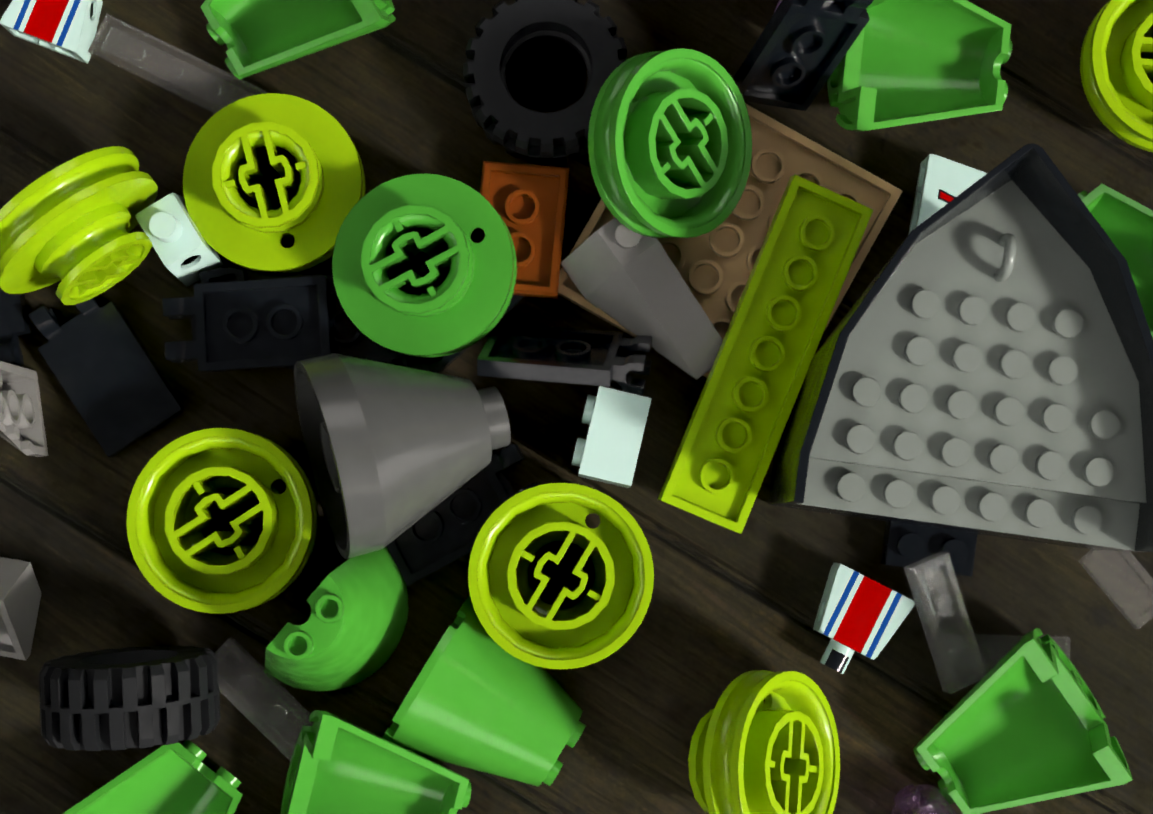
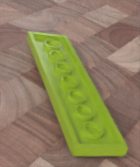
(765, 354)

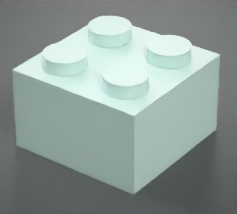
(613, 436)

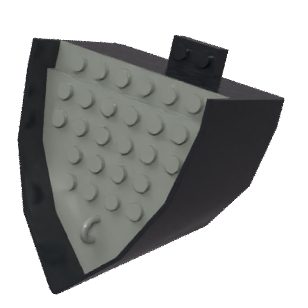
(985, 384)

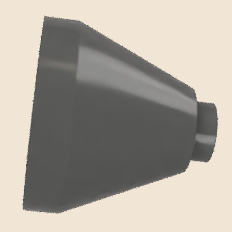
(390, 443)

